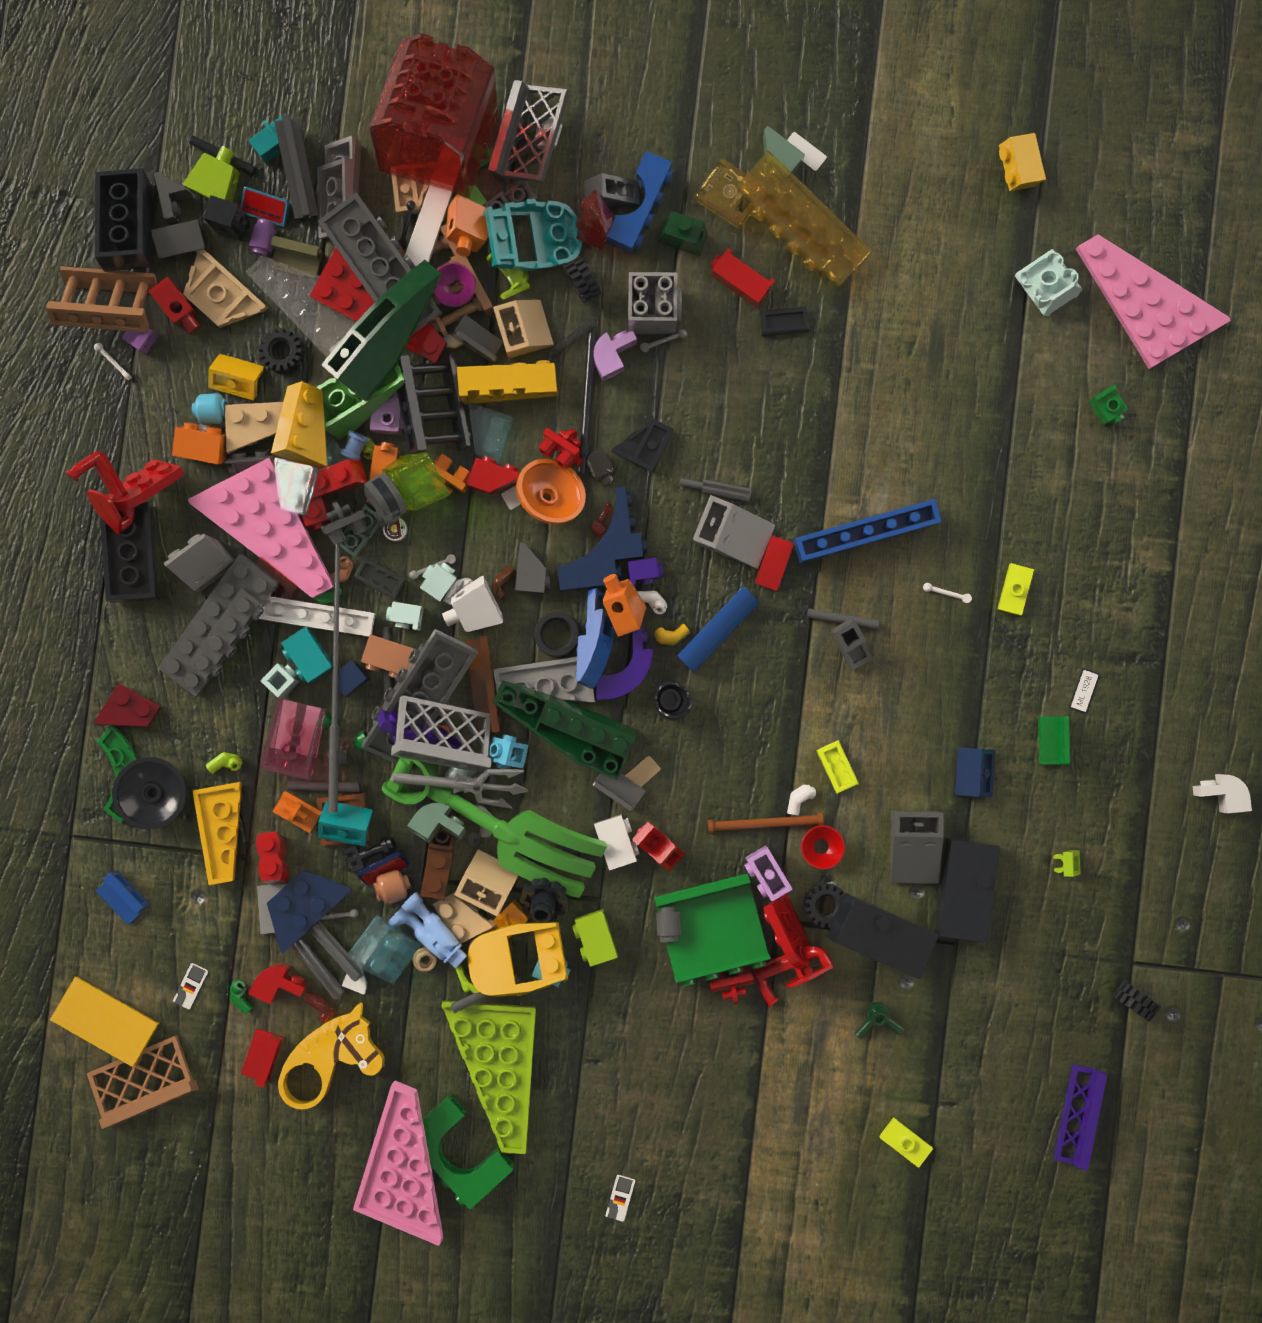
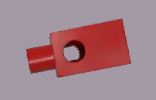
(169, 298)

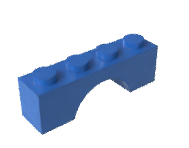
(628, 229)

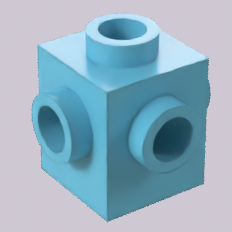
(507, 752)

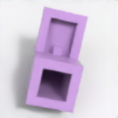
(606, 353)

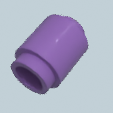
(262, 237)

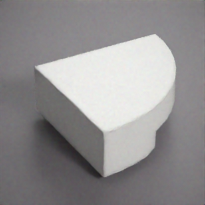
(358, 986)

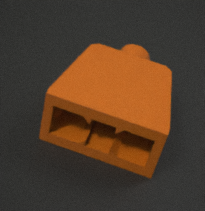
(466, 225)
(623, 605)

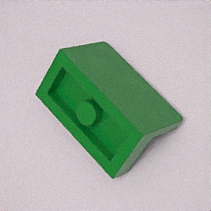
(1054, 740)

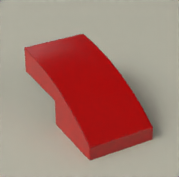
(774, 562)

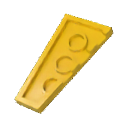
(218, 826)

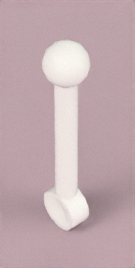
(98, 347)
(966, 598)

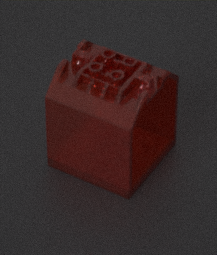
(435, 114)

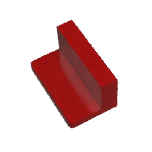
(262, 1056)

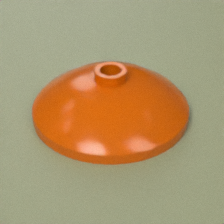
(559, 486)

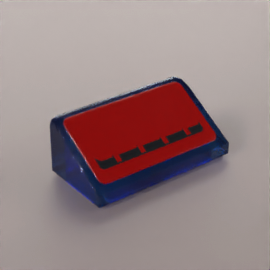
(395, 861)

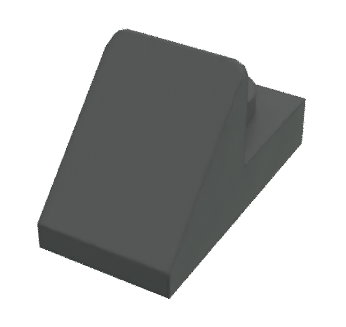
(169, 194)

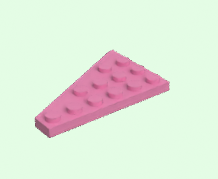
(1150, 307)
(251, 513)

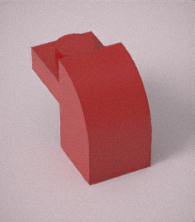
(658, 846)
(271, 980)

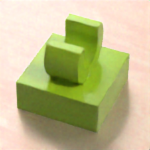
(1071, 863)

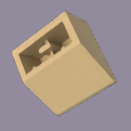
(523, 327)
(486, 883)

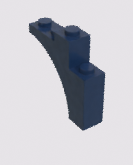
(615, 546)

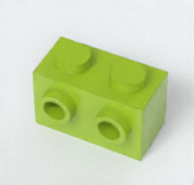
(595, 937)

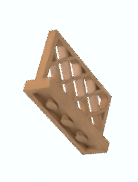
(142, 1103)

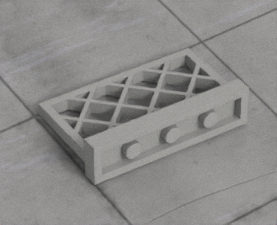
(437, 754)

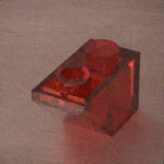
(594, 221)

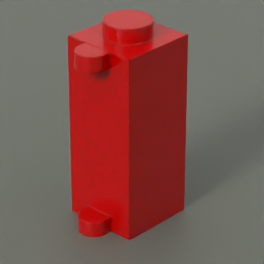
(740, 278)

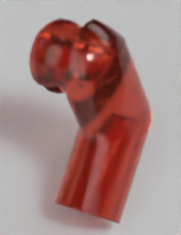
(321, 1005)

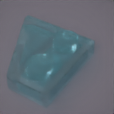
(489, 431)
(294, 485)

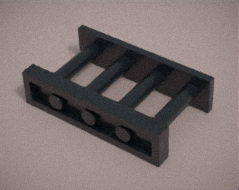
(413, 417)

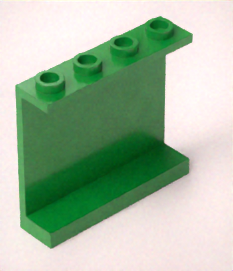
(717, 930)

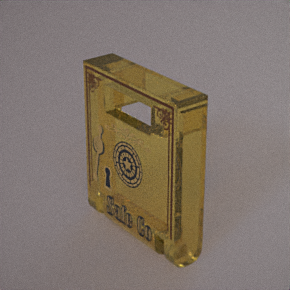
(722, 196)

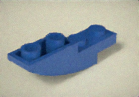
(596, 645)

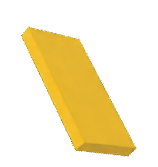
(104, 1021)

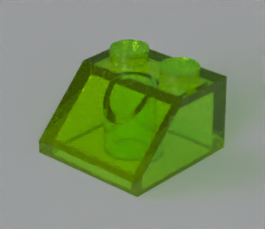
(416, 480)

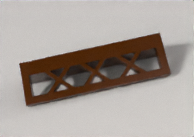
(483, 683)

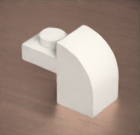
(1231, 792)

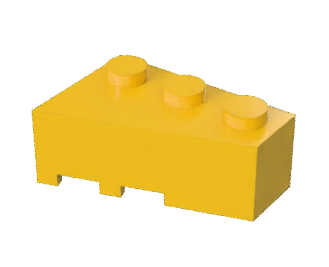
(302, 427)

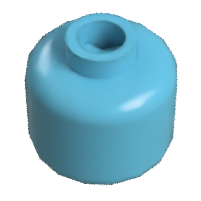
(209, 408)

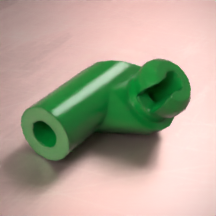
(326, 597)
(238, 996)

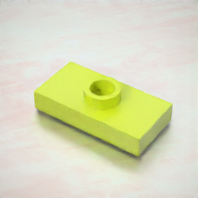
(1015, 589)
(837, 767)
(906, 1142)

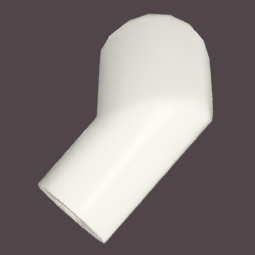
(455, 587)
(655, 601)

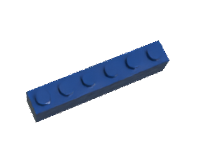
(867, 531)

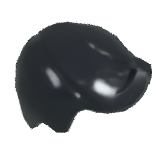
(672, 700)

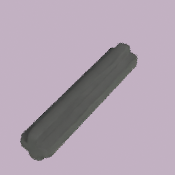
(336, 951)
(318, 968)

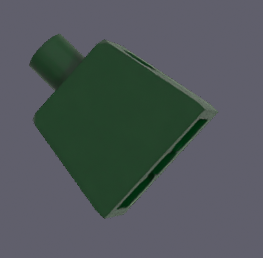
(684, 233)

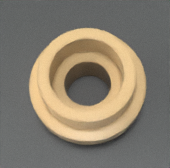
(426, 965)

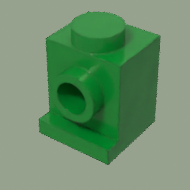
(1101, 407)

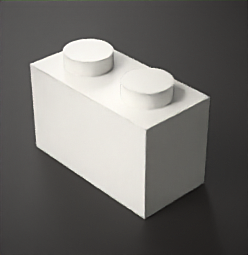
(619, 848)

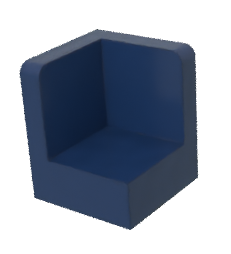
(351, 678)

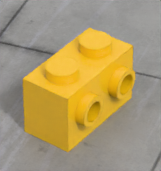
(1022, 162)

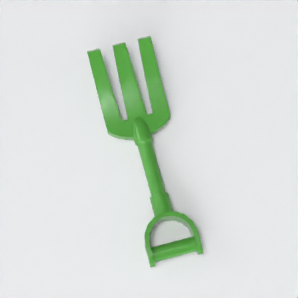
(512, 835)

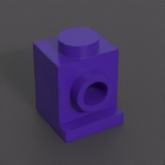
(645, 571)

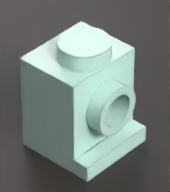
(405, 615)

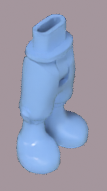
(431, 932)

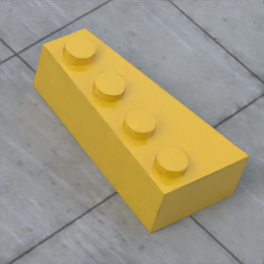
(507, 382)

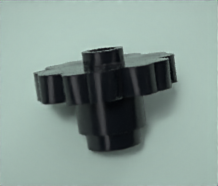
(544, 900)

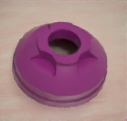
(451, 273)

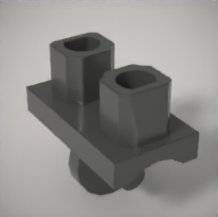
(334, 529)

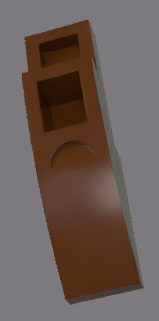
(439, 864)

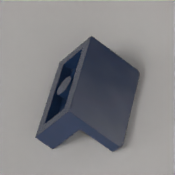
(975, 772)

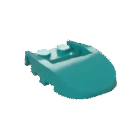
(551, 232)

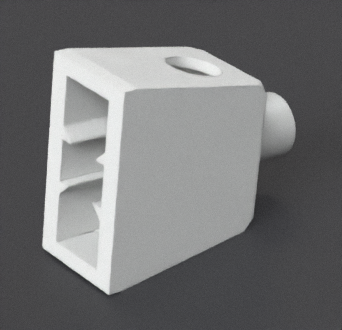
(474, 607)

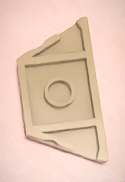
(219, 292)

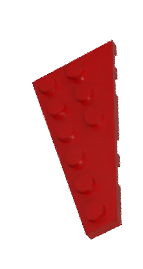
(344, 293)

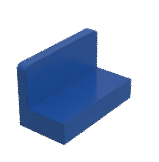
(122, 897)

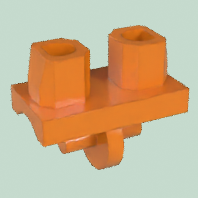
(459, 479)
(297, 811)

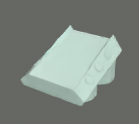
(1049, 282)

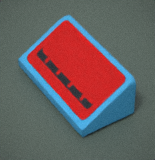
(265, 206)

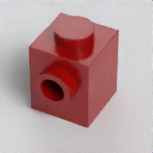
(316, 514)

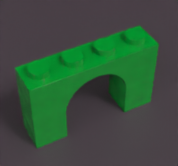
(471, 1183)

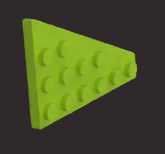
(499, 1057)

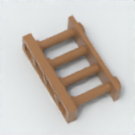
(479, 303)
(102, 316)

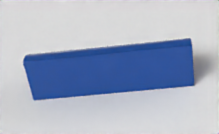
(718, 629)

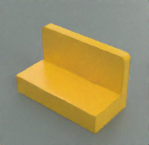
(234, 376)

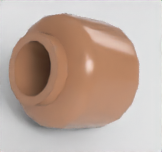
(391, 887)

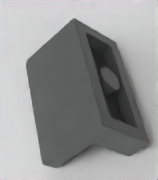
(179, 238)
(477, 338)
(621, 790)

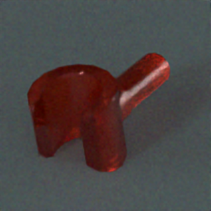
(598, 527)

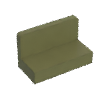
(297, 254)

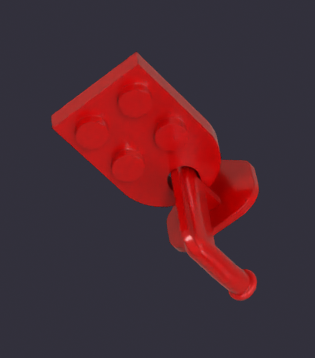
(126, 495)
(796, 947)

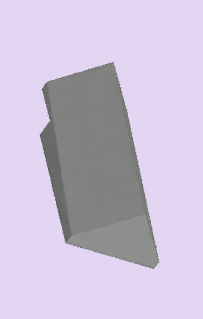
(338, 177)

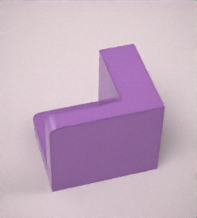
(141, 340)

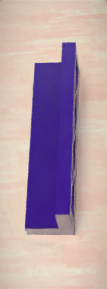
(1089, 1118)

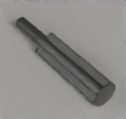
(719, 489)

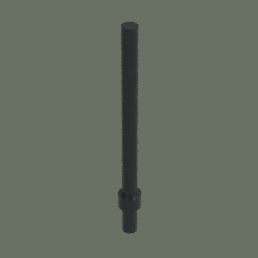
(585, 449)

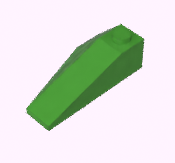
(347, 410)

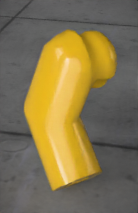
(671, 637)

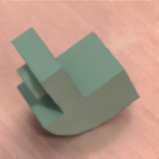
(431, 818)

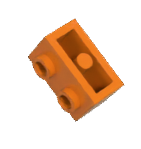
(199, 443)

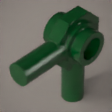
(878, 1015)

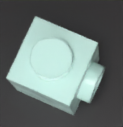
(438, 580)
(281, 680)

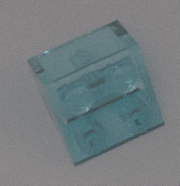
(384, 950)

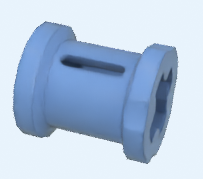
(354, 445)

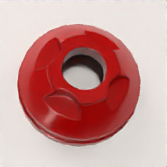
(835, 847)

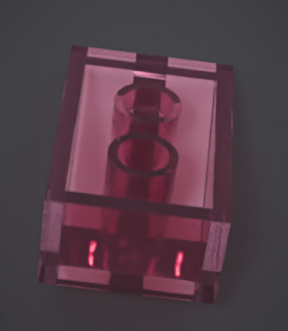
(293, 740)

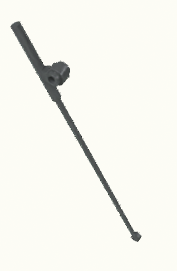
(336, 755)

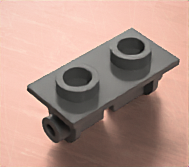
(242, 461)

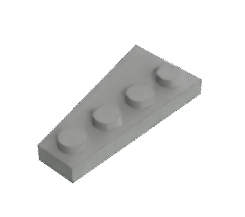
(549, 677)

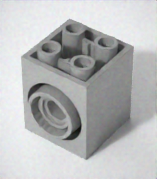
(654, 303)

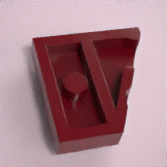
(127, 709)

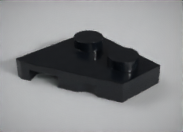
(645, 444)

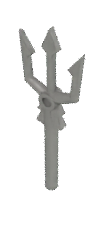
(467, 784)

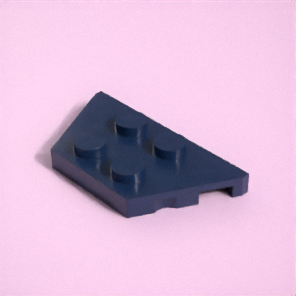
(302, 905)

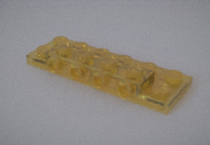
(801, 220)

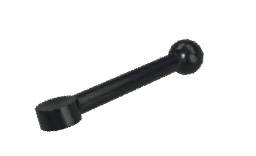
(410, 205)

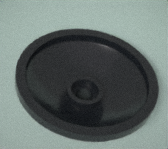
(132, 795)

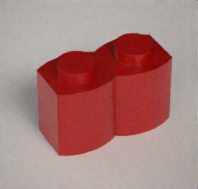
(272, 865)

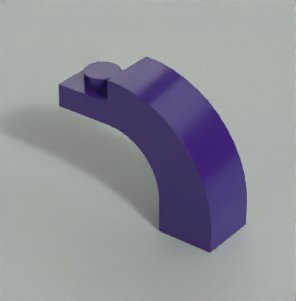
(627, 680)

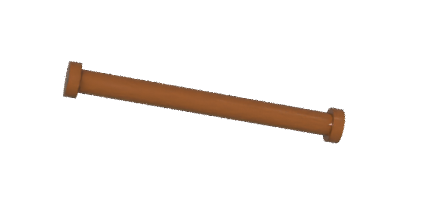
(765, 823)

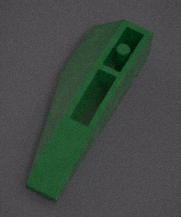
(382, 333)
(570, 728)

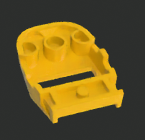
(492, 964)

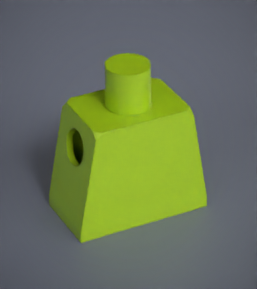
(214, 176)

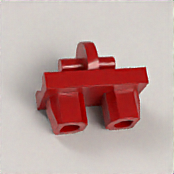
(564, 443)
(740, 980)

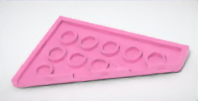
(399, 1173)

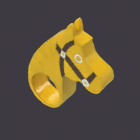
(340, 1039)

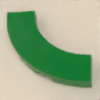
(120, 754)

